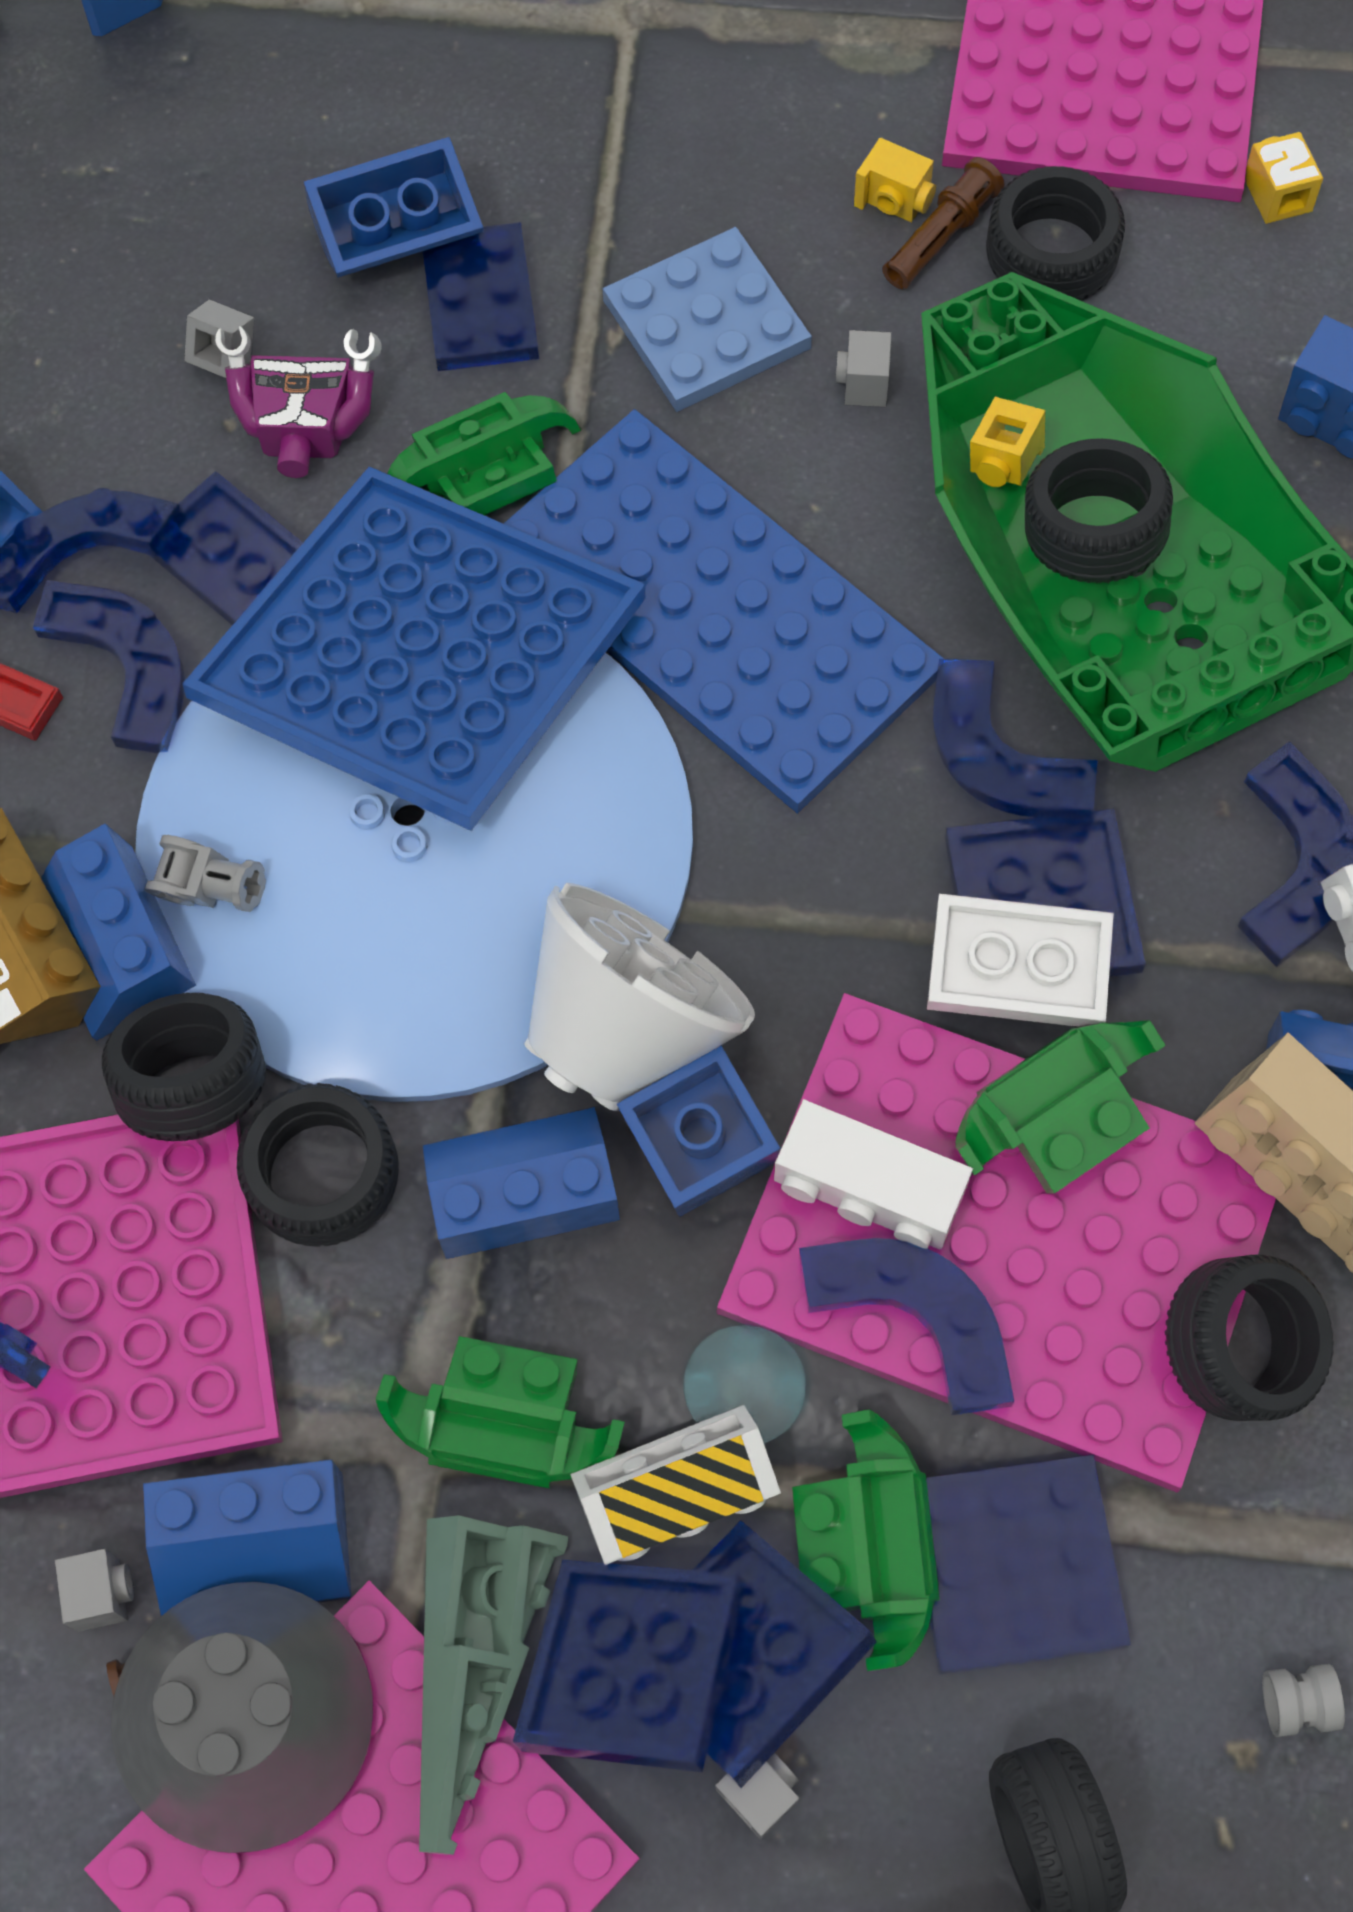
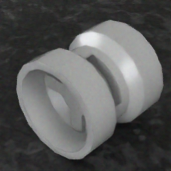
(1308, 1699)

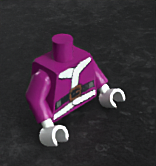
(300, 403)

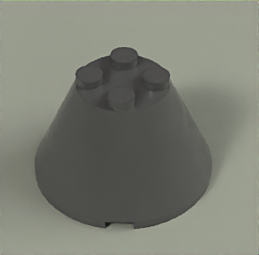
(242, 1717)

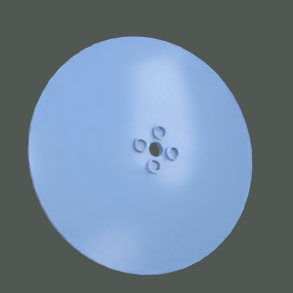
(415, 947)

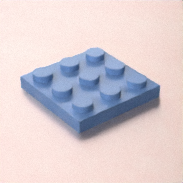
(706, 319)

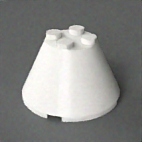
(622, 1002)

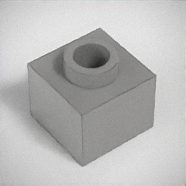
(201, 335)
(865, 368)
(93, 1589)
(764, 1797)

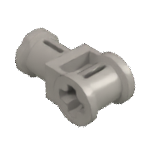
(200, 875)

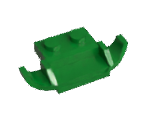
(485, 452)
(1061, 1104)
(499, 1416)
(873, 1539)

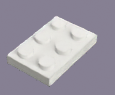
(1020, 961)

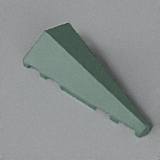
(477, 1612)

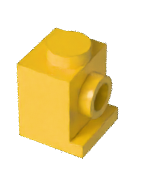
(895, 181)
(1002, 454)

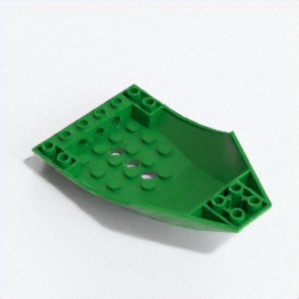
(1242, 550)

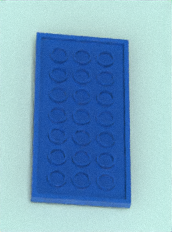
(737, 614)

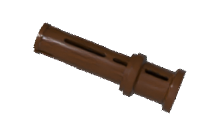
(956, 209)

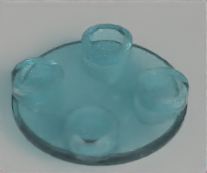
(746, 1369)

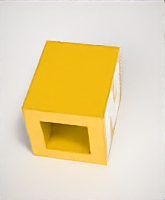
(1283, 177)

